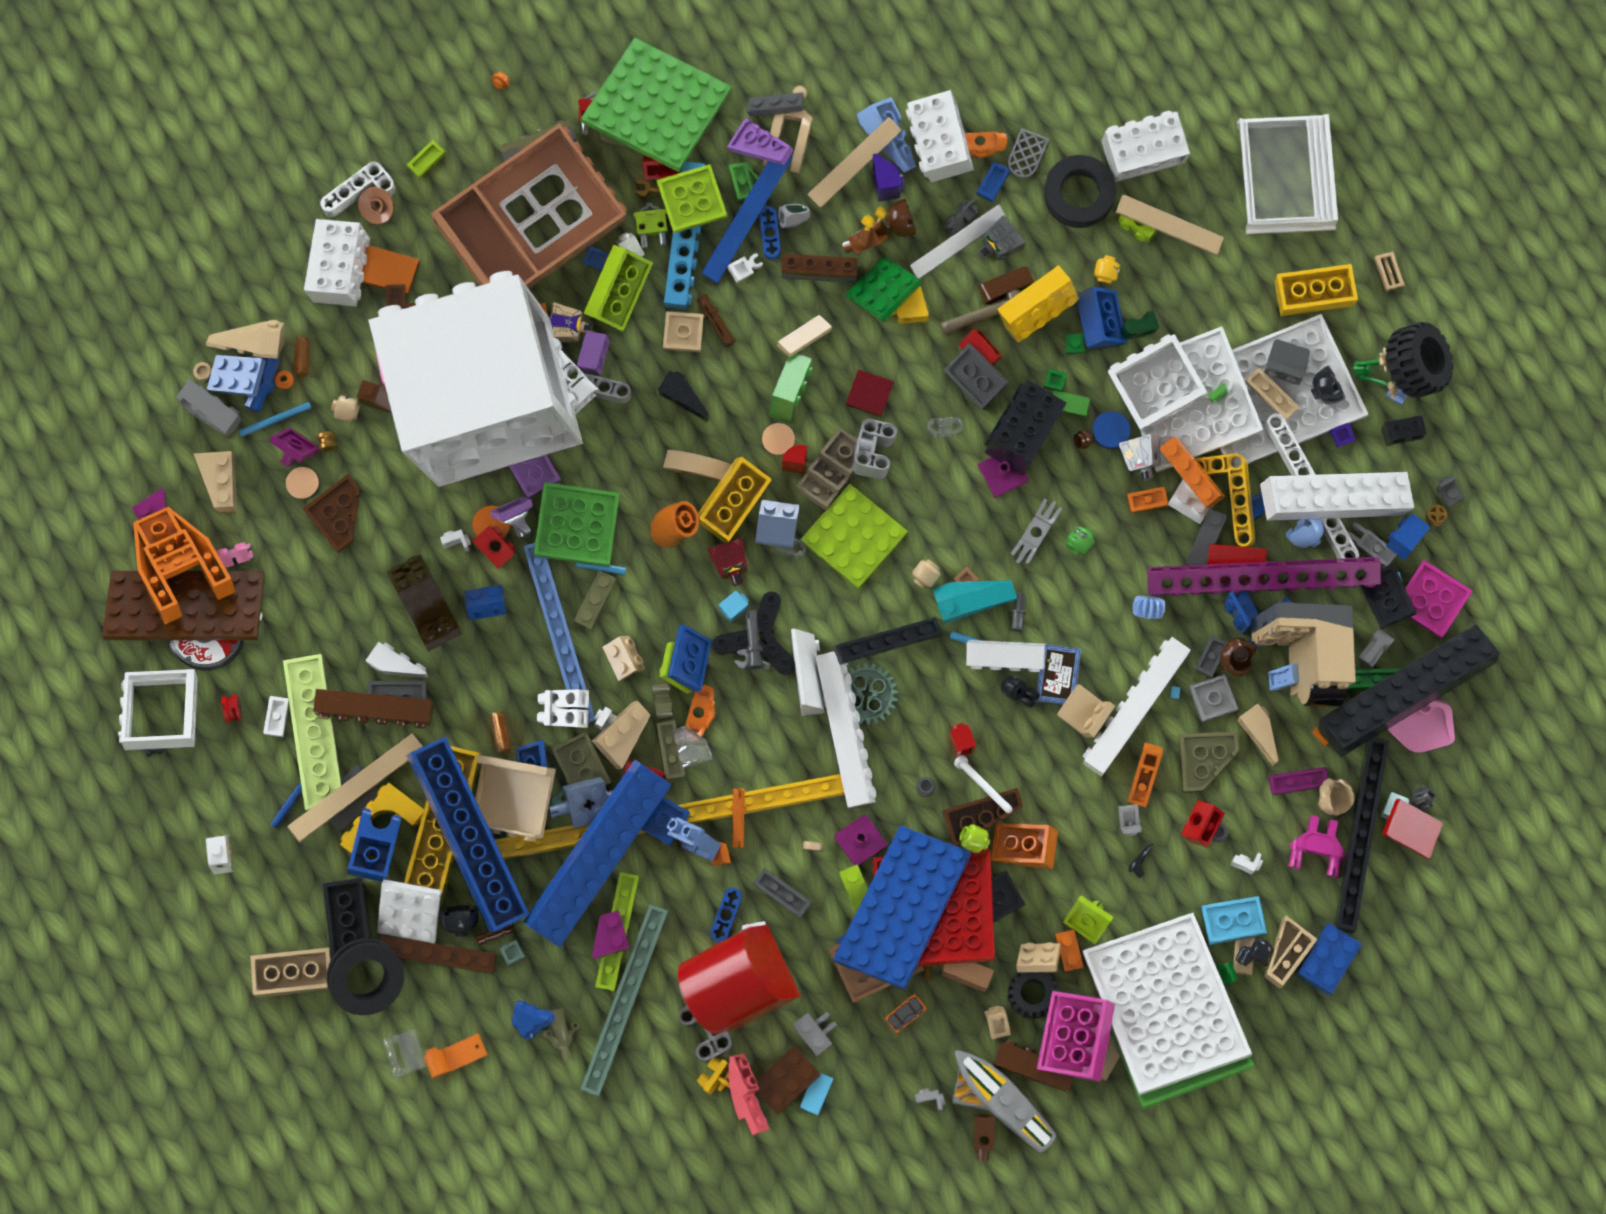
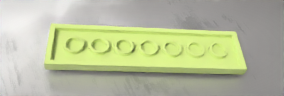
(312, 735)

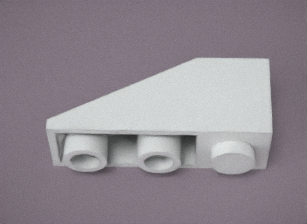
(390, 663)

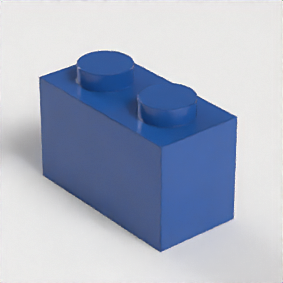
(1408, 535)

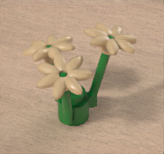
(1363, 368)

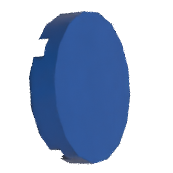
(1111, 429)

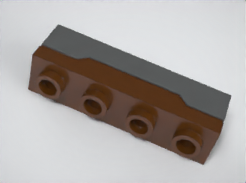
(819, 268)

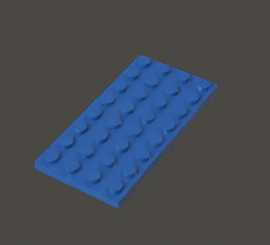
(902, 907)

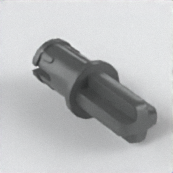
(1018, 613)

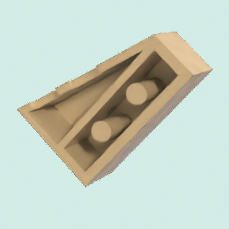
(219, 476)
(621, 734)

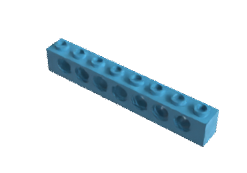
(674, 299)

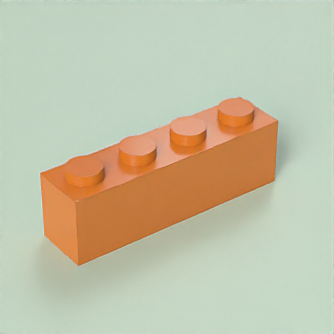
(1192, 472)

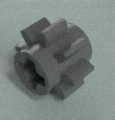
(1423, 797)

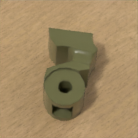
(662, 700)

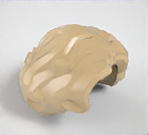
(1336, 796)

